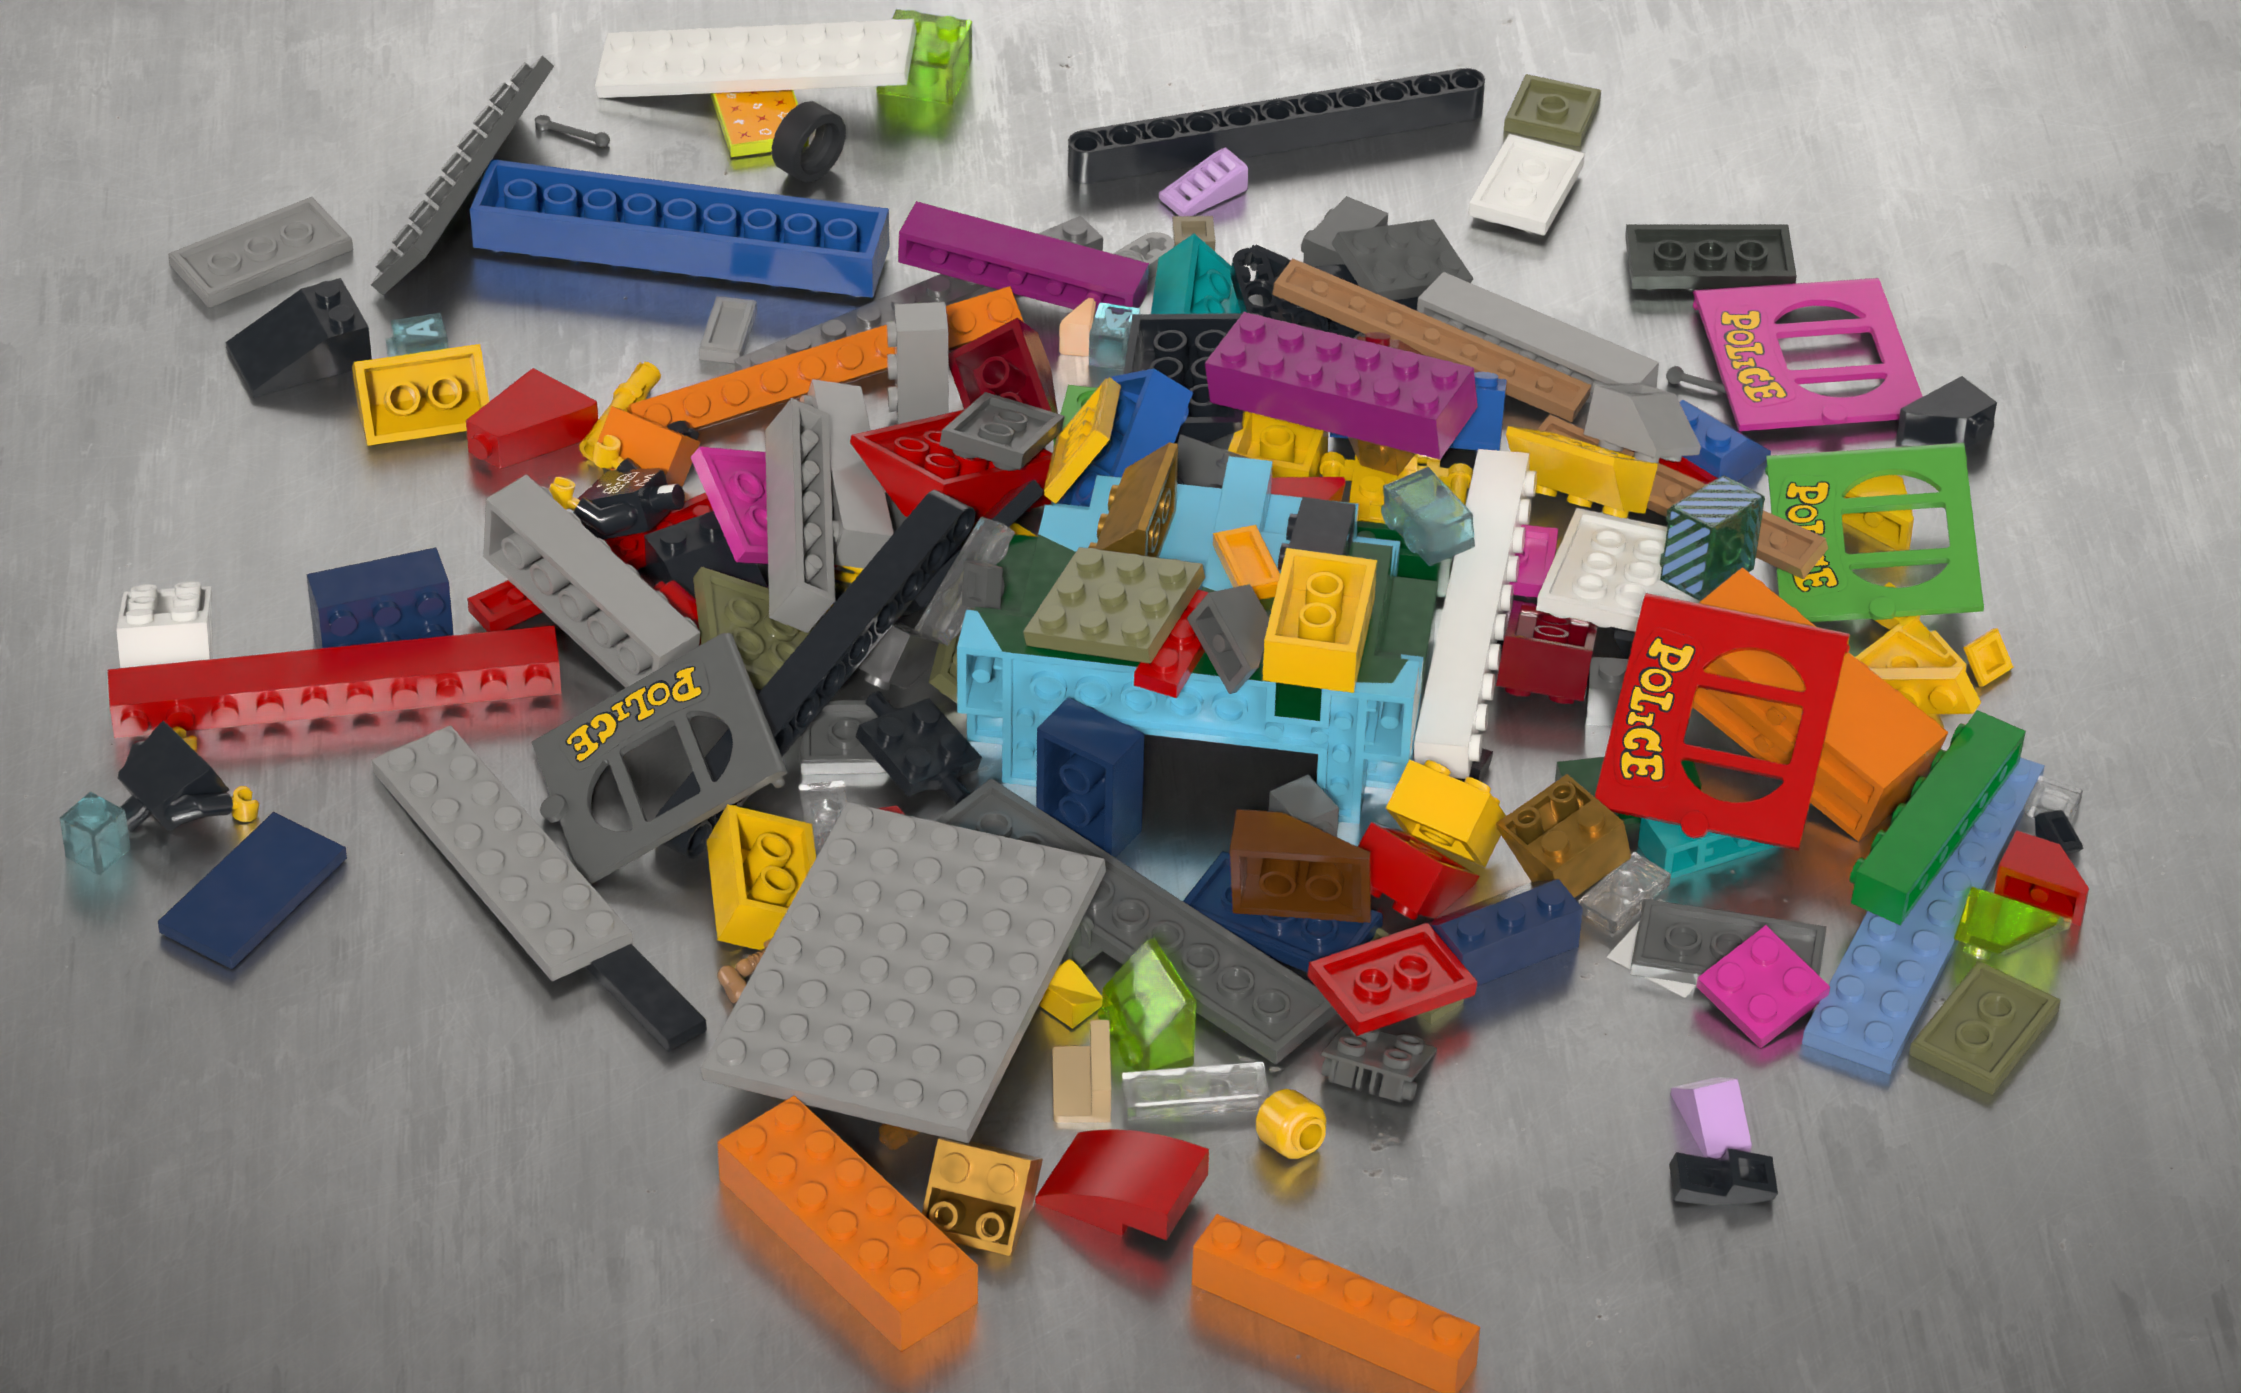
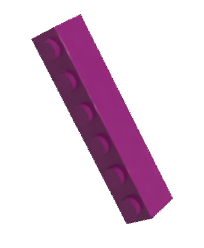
(1018, 258)

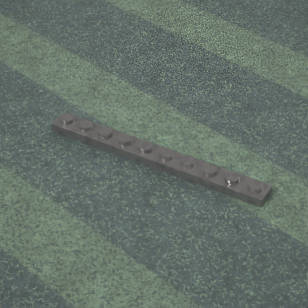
(877, 313)

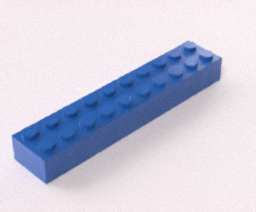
(680, 228)

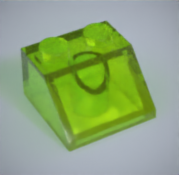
(1150, 1012)

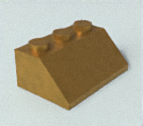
(1141, 506)

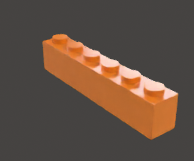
(1335, 1305)

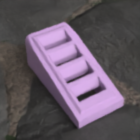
(1223, 168)

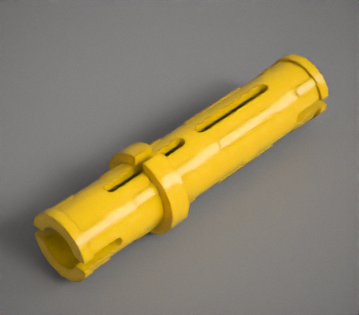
(634, 390)

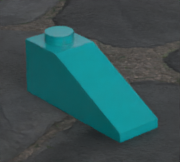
(1680, 855)

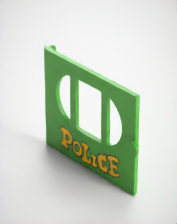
(1811, 494)

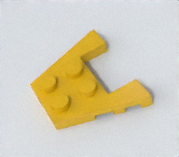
(1909, 646)

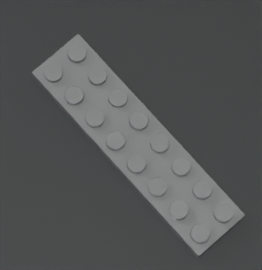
(502, 853)

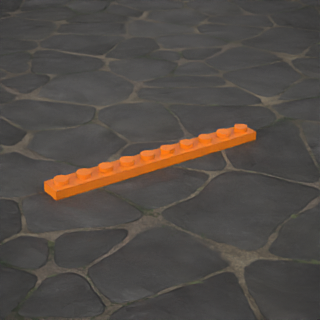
(835, 361)

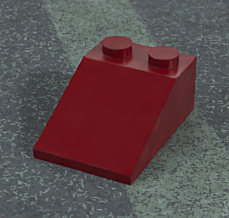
(1005, 364)
(1546, 654)

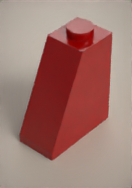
(530, 421)

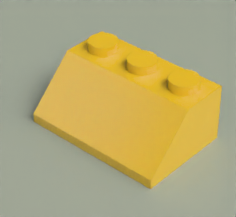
(419, 393)
(1585, 471)
(756, 872)

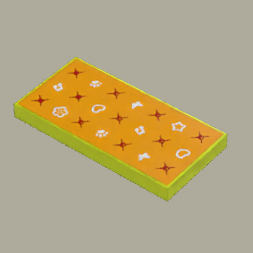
(752, 118)

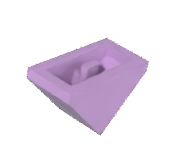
(1714, 1115)

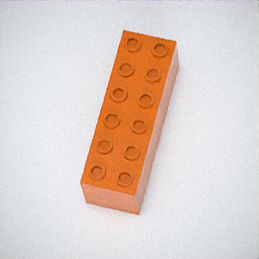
(1874, 734)

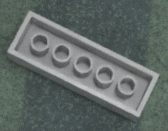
(582, 583)

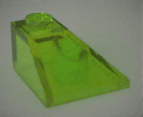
(2003, 924)

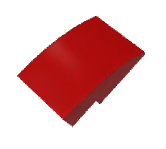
(1126, 1180)

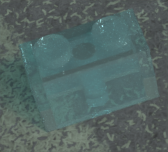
(1428, 516)

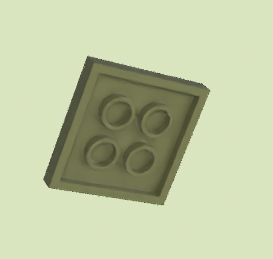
(1114, 605)
(743, 610)

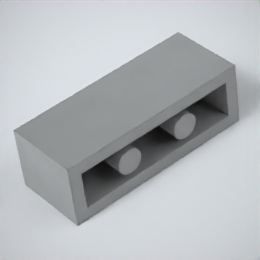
(918, 361)

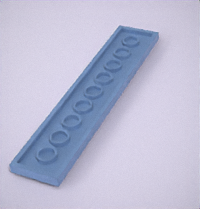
(1896, 967)

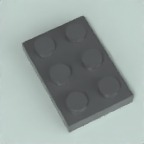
(1399, 258)
(1001, 431)

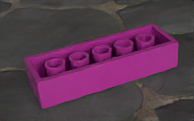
(1342, 385)

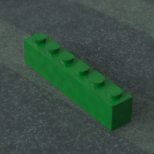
(1936, 817)

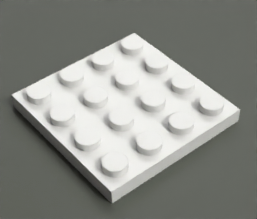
(1606, 571)

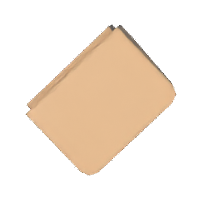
(1075, 329)

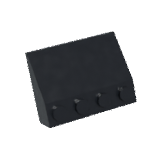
(1179, 348)

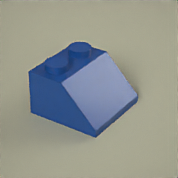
(1722, 447)

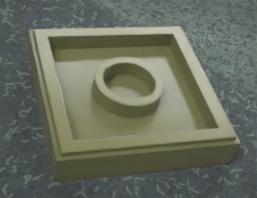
(1552, 110)

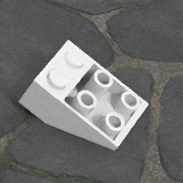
(165, 625)

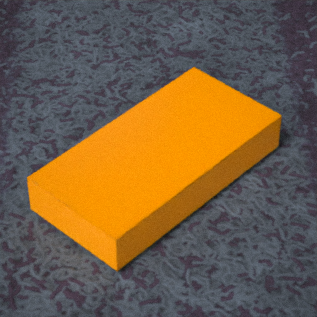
(1247, 560)

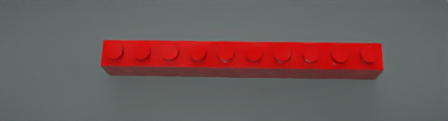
(335, 681)

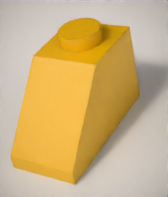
(1888, 527)

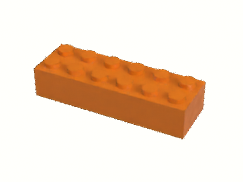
(848, 1223)

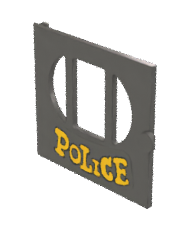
(699, 683)

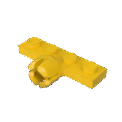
(1933, 689)

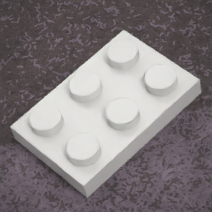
(1526, 184)

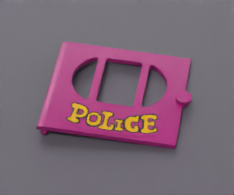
(1754, 371)

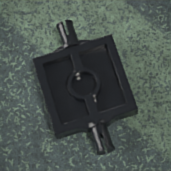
(918, 747)

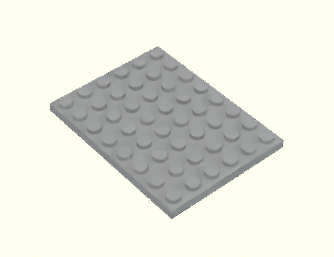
(905, 972)

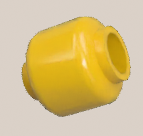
(1291, 1124)

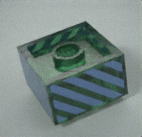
(1711, 536)

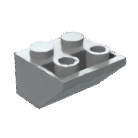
(1641, 421)

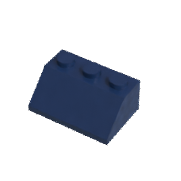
(1512, 929)

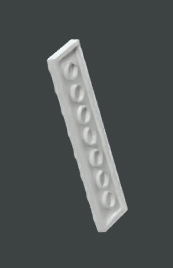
(756, 58)

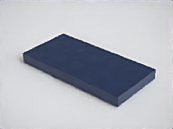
(252, 890)
(1281, 938)

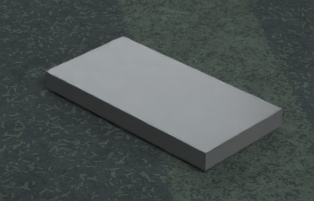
(260, 252)

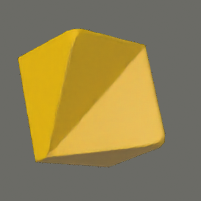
(1071, 995)

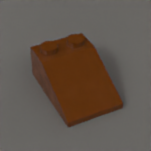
(1296, 870)

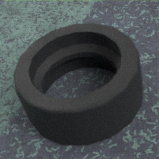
(793, 134)

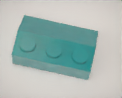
(1193, 281)

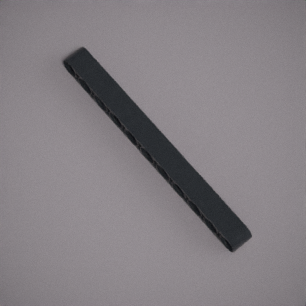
(1276, 125)
(841, 640)

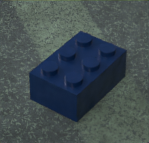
(381, 601)
(1091, 775)

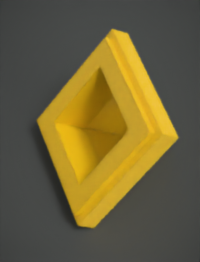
(1988, 657)

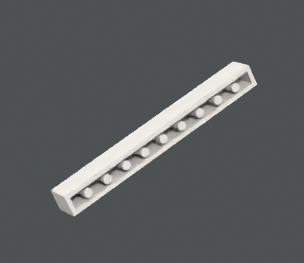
(1474, 614)

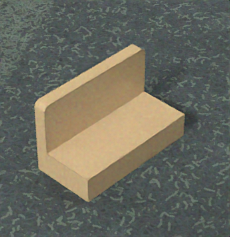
(1083, 1079)

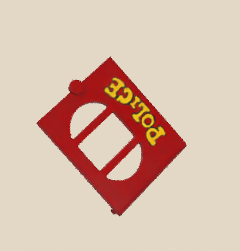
(1647, 737)

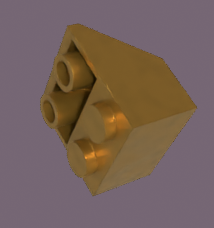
(1566, 836)
(981, 1194)

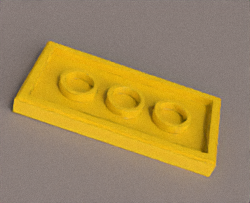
(1082, 439)

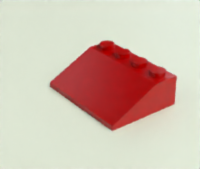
(913, 463)

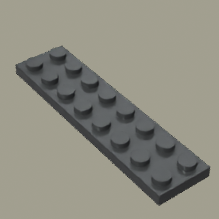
(461, 175)

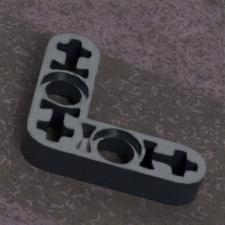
(1263, 285)

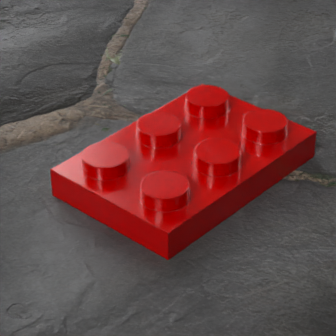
(1392, 979)

